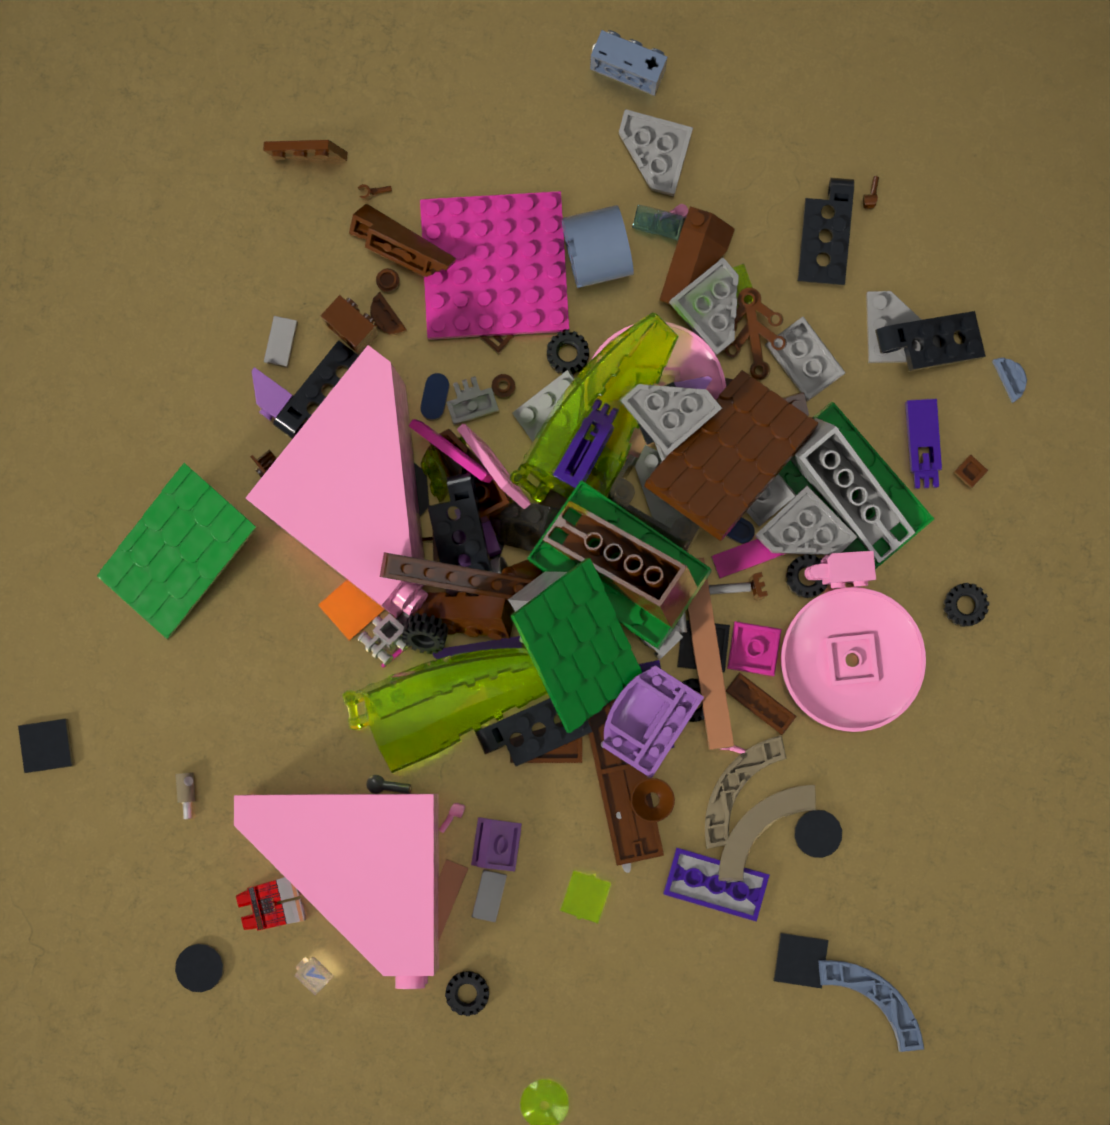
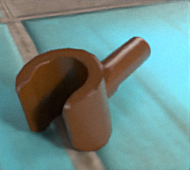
(373, 191)
(870, 200)

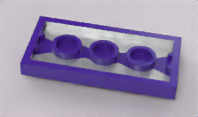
(697, 881)

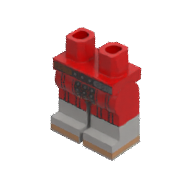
(265, 908)

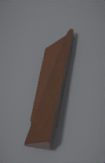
(398, 242)

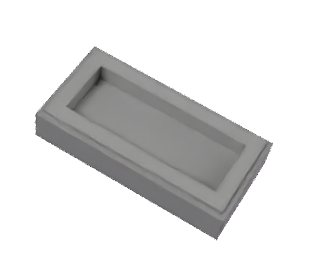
(280, 341)

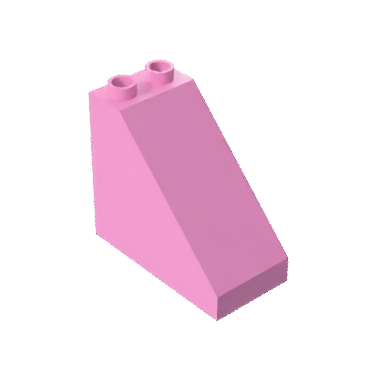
(351, 483)
(363, 866)

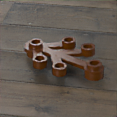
(754, 330)

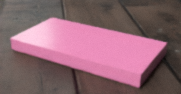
(493, 466)

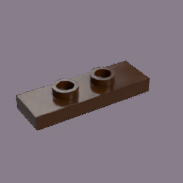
(760, 703)

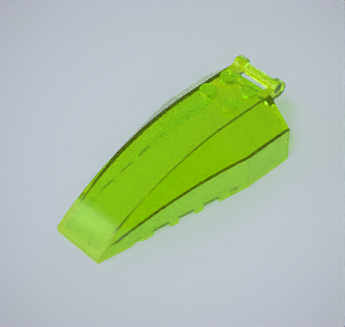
(628, 360)
(441, 700)

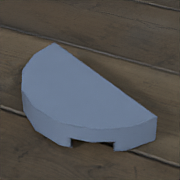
(1012, 377)

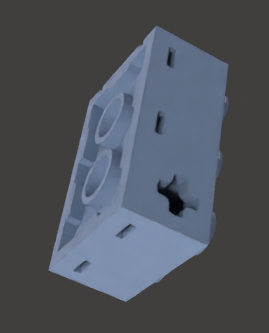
(628, 62)

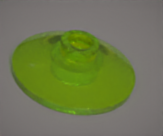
(544, 1091)

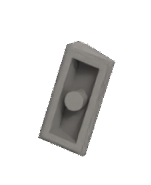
(489, 895)

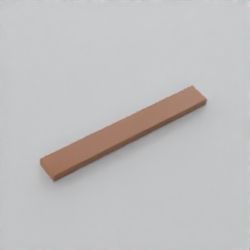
(709, 669)

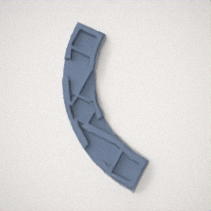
(881, 993)

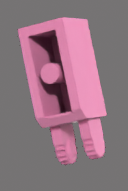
(844, 568)

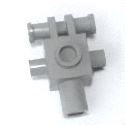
(388, 633)

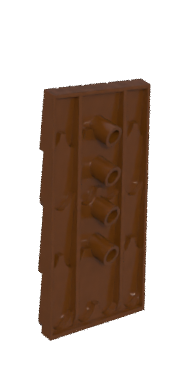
(731, 456)

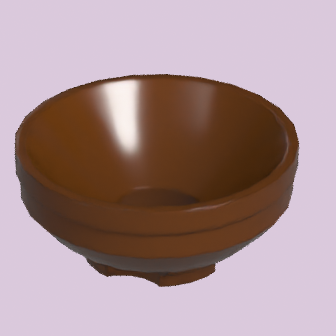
(665, 795)

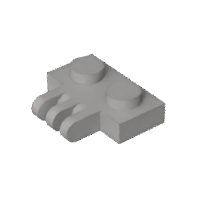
(471, 402)

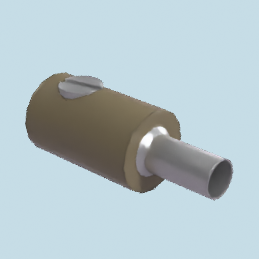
(185, 792)

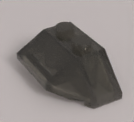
(522, 526)

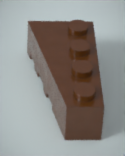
(471, 614)

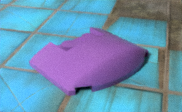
(649, 719)

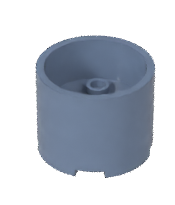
(597, 246)

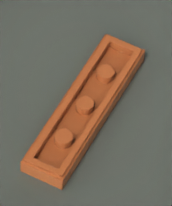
(448, 889)

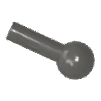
(377, 784)

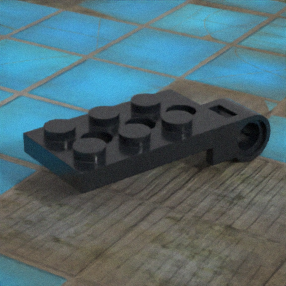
(841, 200)
(900, 336)
(295, 412)
(464, 496)
(499, 734)

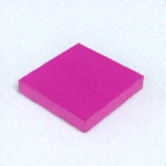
(754, 648)

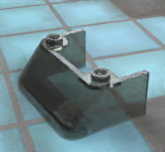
(622, 492)

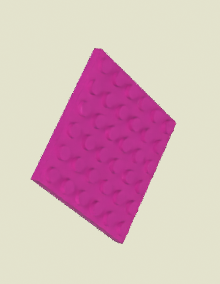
(505, 267)

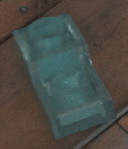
(658, 222)

